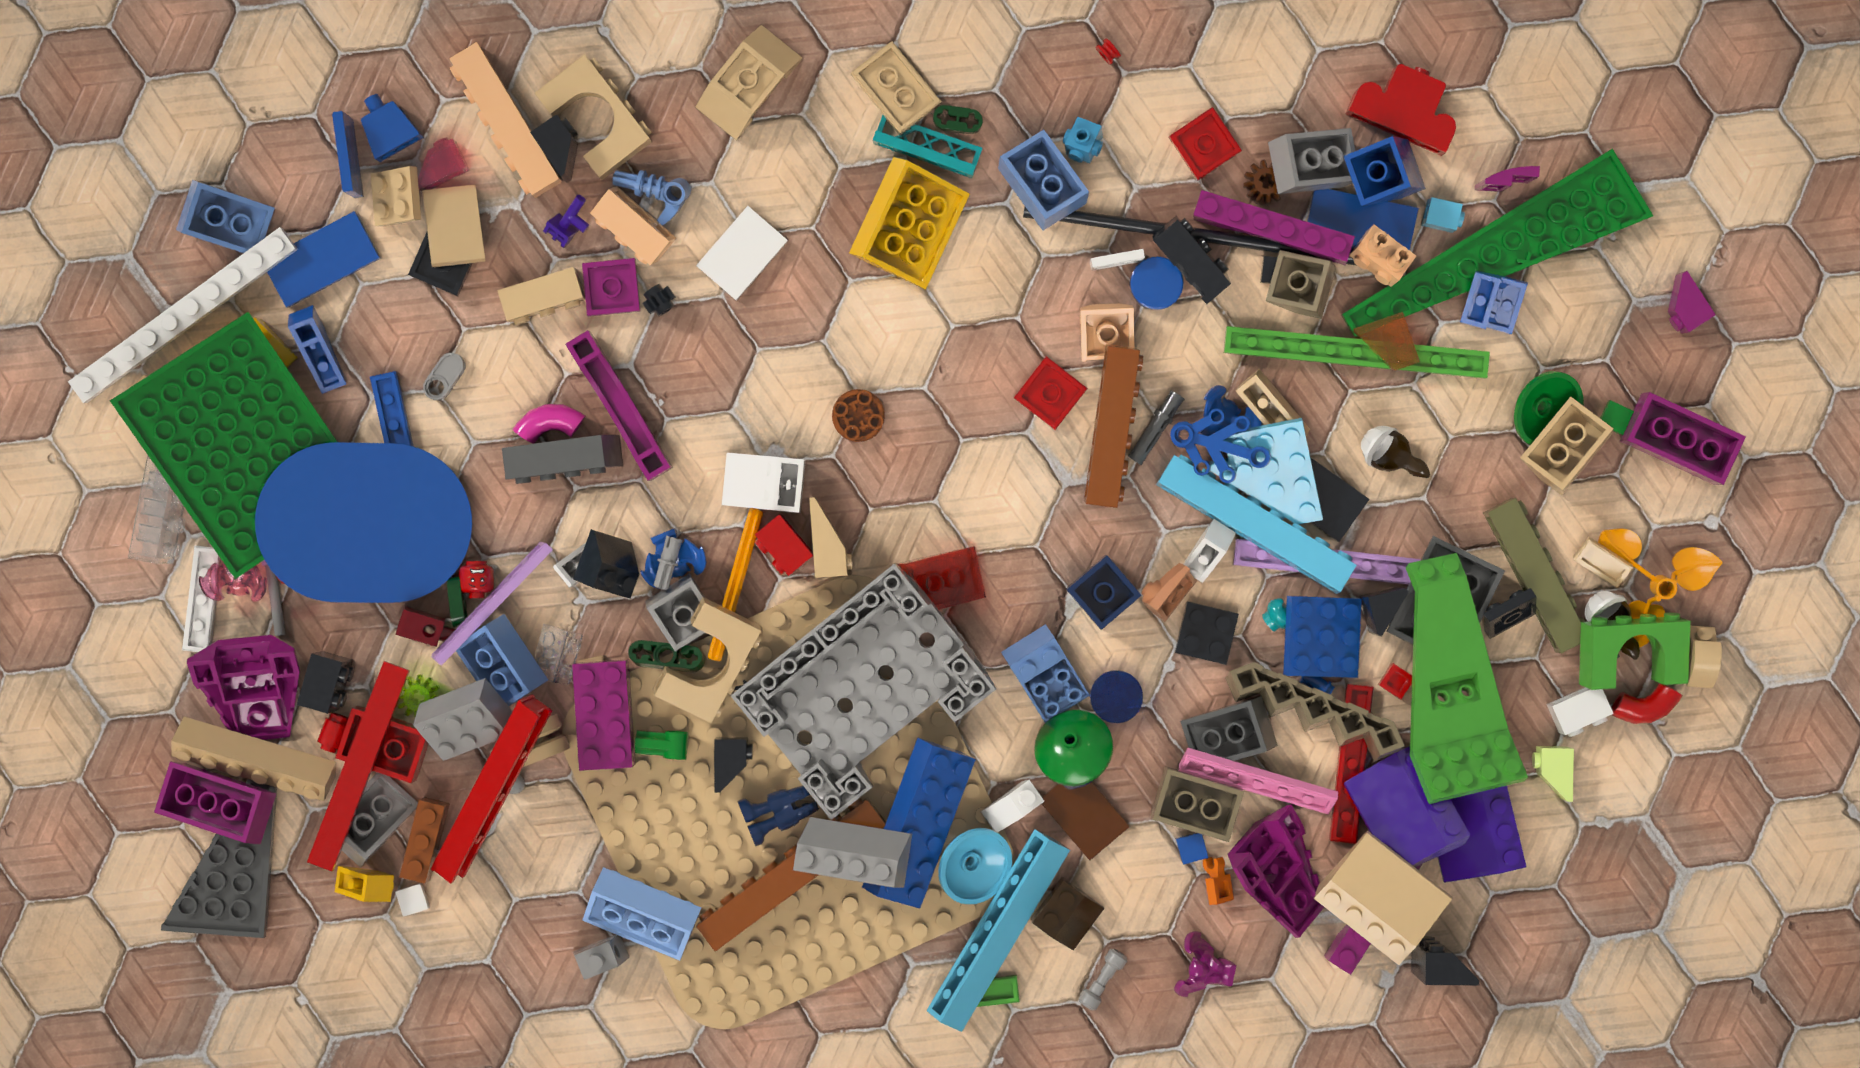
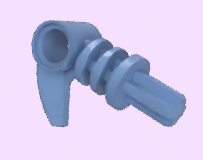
(659, 187)

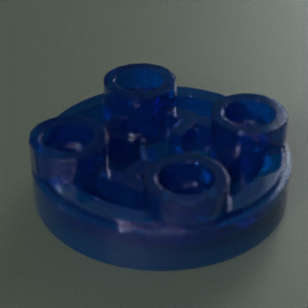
(1116, 696)

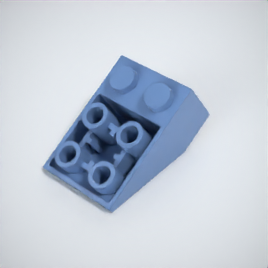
(1045, 673)

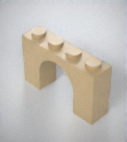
(584, 80)
(706, 696)

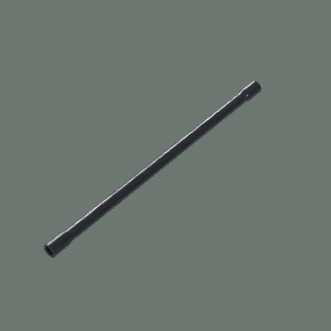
(1151, 228)

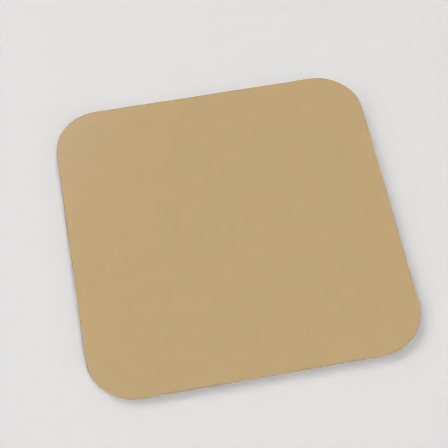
(696, 846)

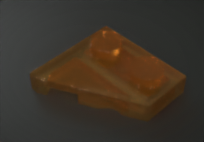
(1390, 341)

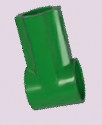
(666, 744)

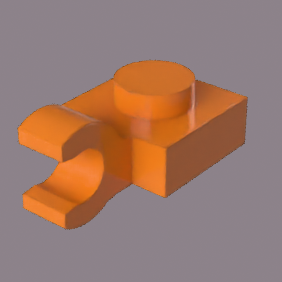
(1218, 884)

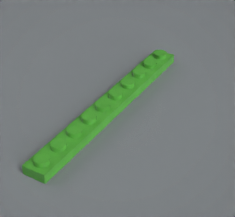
(1350, 352)

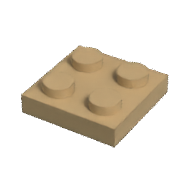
(395, 196)

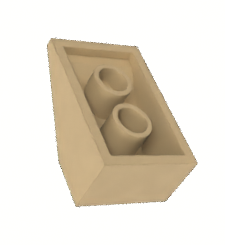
(828, 548)

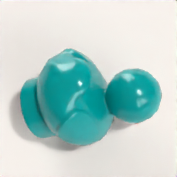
(1276, 614)

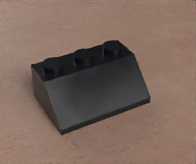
(1439, 966)

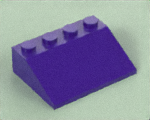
(1399, 813)
(1493, 838)

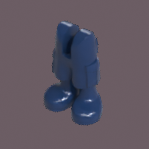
(784, 809)

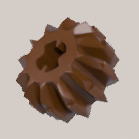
(1256, 185)

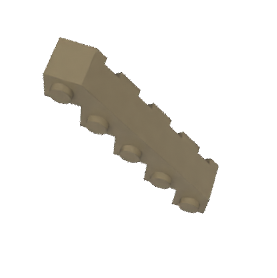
(1316, 709)

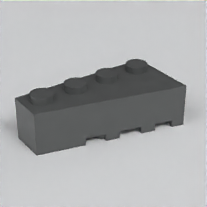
(561, 457)

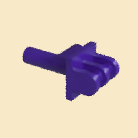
(566, 226)

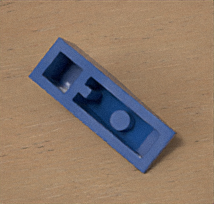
(316, 348)

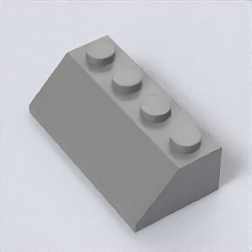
(853, 852)

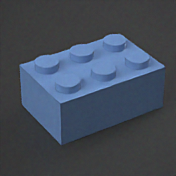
(1043, 180)
(502, 659)

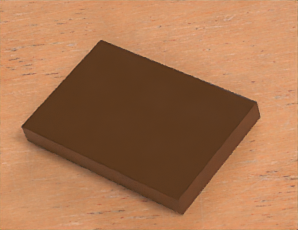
(1085, 817)

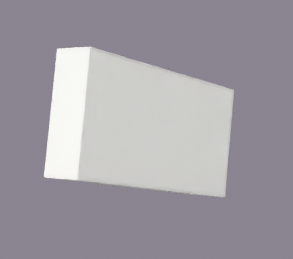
(1117, 259)

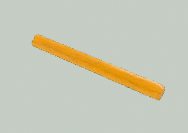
(738, 574)

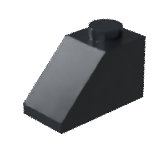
(730, 758)

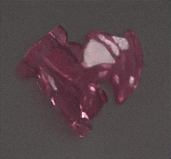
(219, 576)

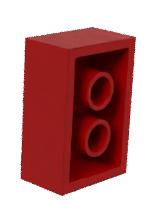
(400, 751)

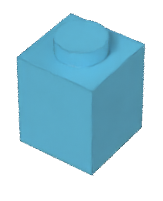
(1443, 215)

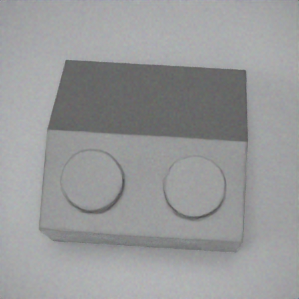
(674, 609)

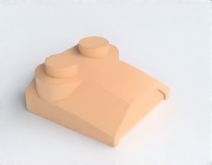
(1105, 326)

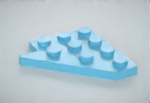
(1287, 480)

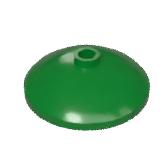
(1542, 401)
(1074, 762)

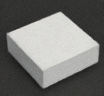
(412, 899)

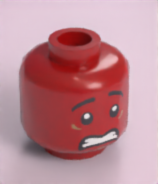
(476, 578)

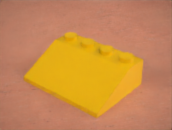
(909, 222)

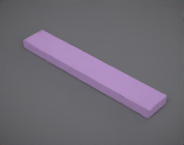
(491, 603)

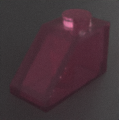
(442, 164)

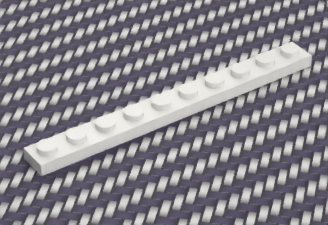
(182, 315)

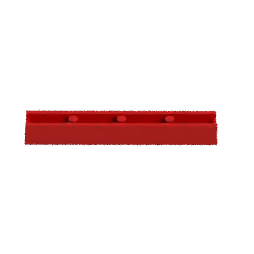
(491, 788)

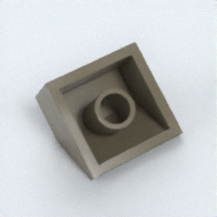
(1301, 284)

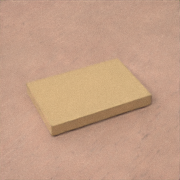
(896, 88)
(453, 225)

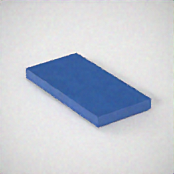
(1345, 214)
(323, 259)

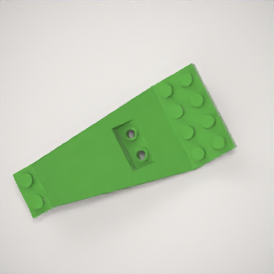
(1464, 741)

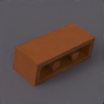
(424, 840)

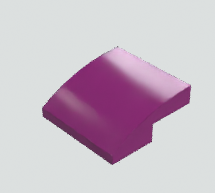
(1503, 180)

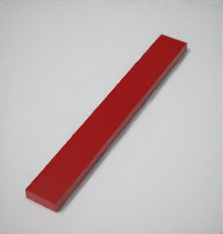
(358, 766)

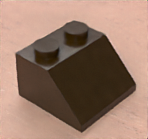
(1067, 914)

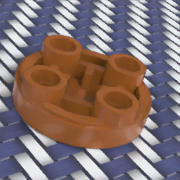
(858, 415)

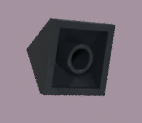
(1381, 608)

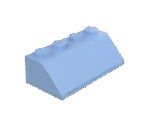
(641, 913)

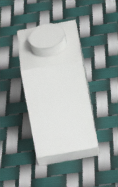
(1209, 550)
(1012, 805)

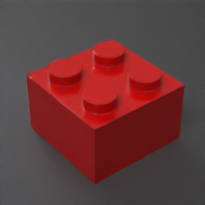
(784, 545)

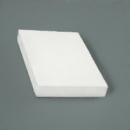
(742, 253)

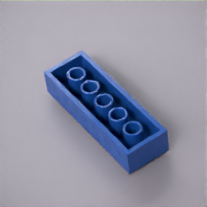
(926, 810)

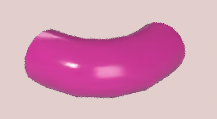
(548, 418)

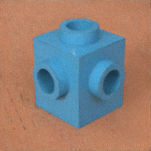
(1083, 140)

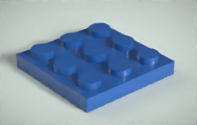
(1322, 636)

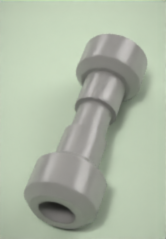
(1091, 997)

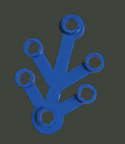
(1215, 444)

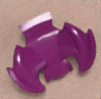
(1204, 968)

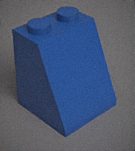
(1384, 171)

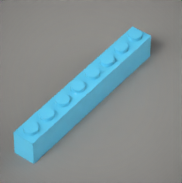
(1256, 524)
(998, 930)

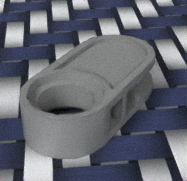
(448, 371)

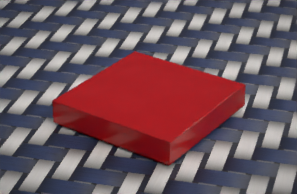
(1205, 143)
(1050, 393)

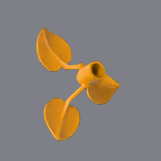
(1692, 566)

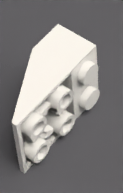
(763, 482)

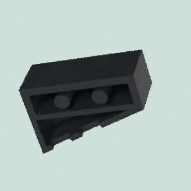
(1192, 258)

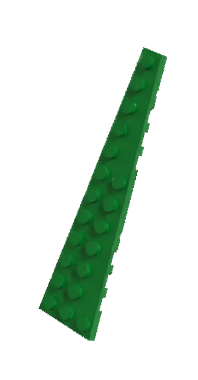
(1560, 218)

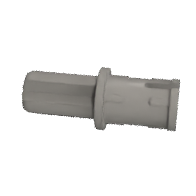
(667, 562)

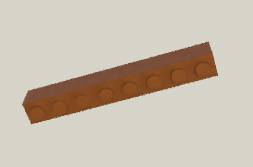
(772, 887)

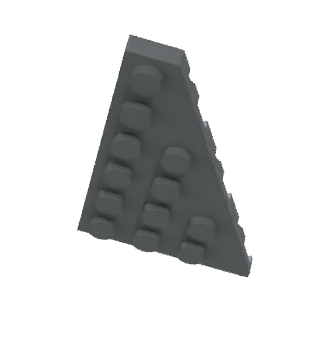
(228, 887)

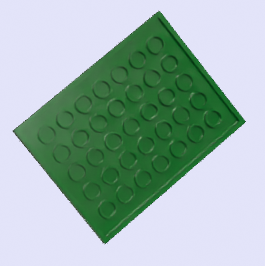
(220, 429)

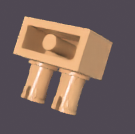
(1382, 256)

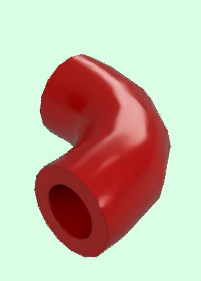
(1646, 709)

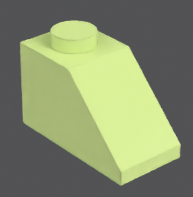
(1556, 768)

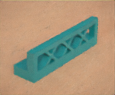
(929, 155)

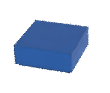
(1191, 848)

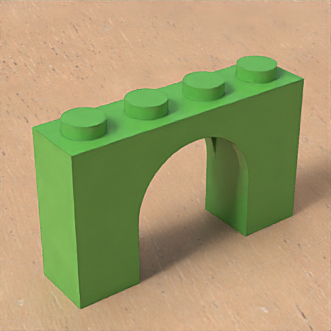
(1603, 639)

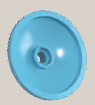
(983, 872)

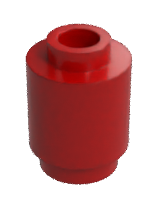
(332, 732)

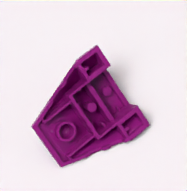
(249, 684)
(1277, 869)

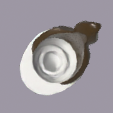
(1389, 451)
(1609, 606)

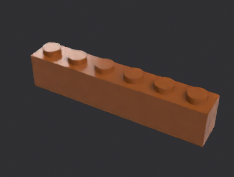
(1112, 426)

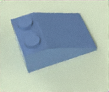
(224, 217)

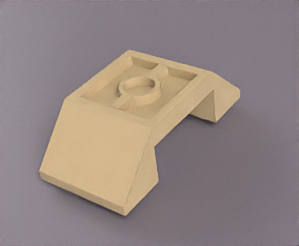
(747, 81)

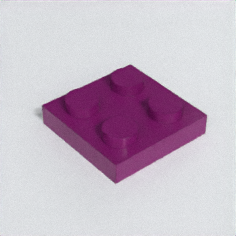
(611, 287)

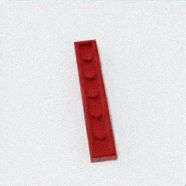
(1350, 763)

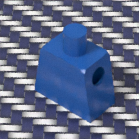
(388, 128)

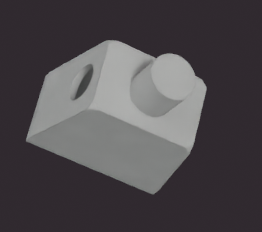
(601, 956)

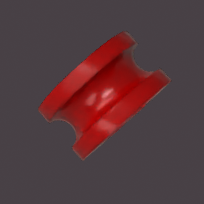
(1108, 51)

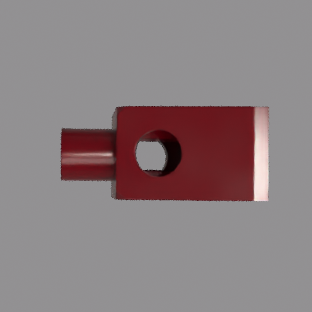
(413, 622)

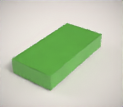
(1001, 991)

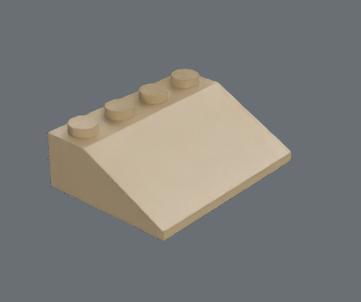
(1382, 897)

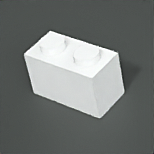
(1579, 710)

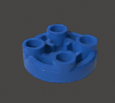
(1156, 283)

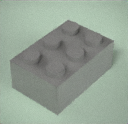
(1311, 160)
(462, 719)

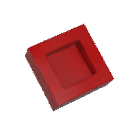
(1396, 681)

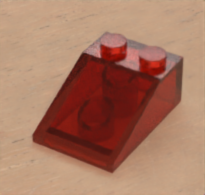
(948, 576)

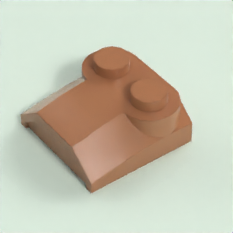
(1168, 592)

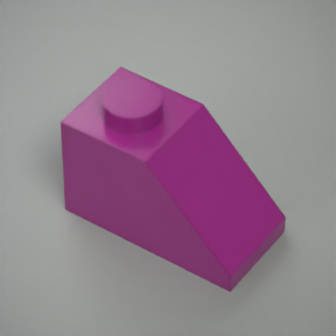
(1687, 304)

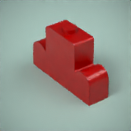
(1406, 108)

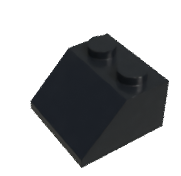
(558, 144)
(608, 564)

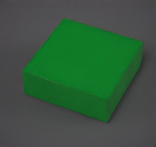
(1616, 416)

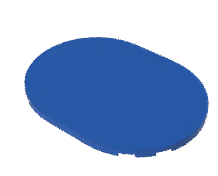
(363, 522)

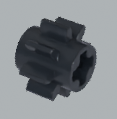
(659, 300)

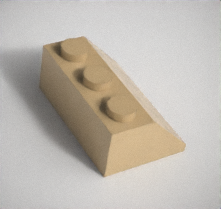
(1566, 445)

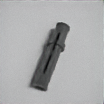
(1162, 417)

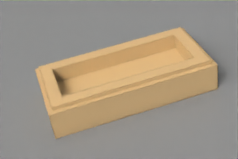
(1603, 562)

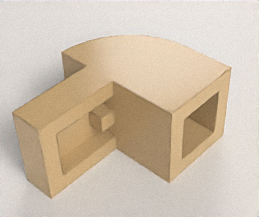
(1704, 657)

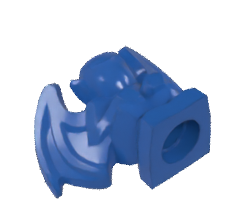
(1231, 410)
(687, 554)

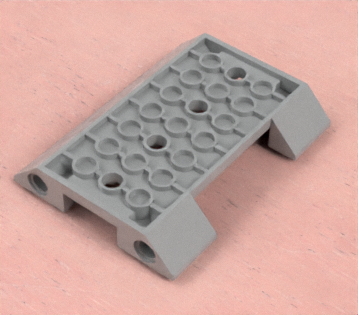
(844, 661)

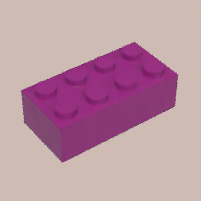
(1682, 438)
(603, 715)
(215, 803)

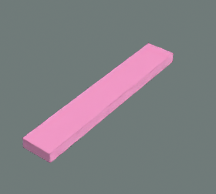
(1258, 781)

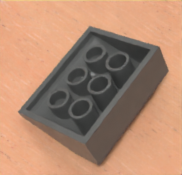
(1482, 580)

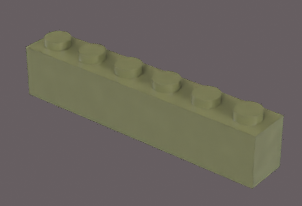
(1534, 571)

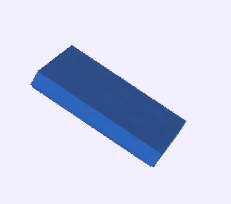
(347, 154)

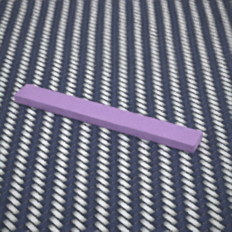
(1368, 567)

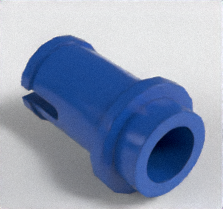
(1318, 683)

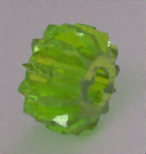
(414, 686)

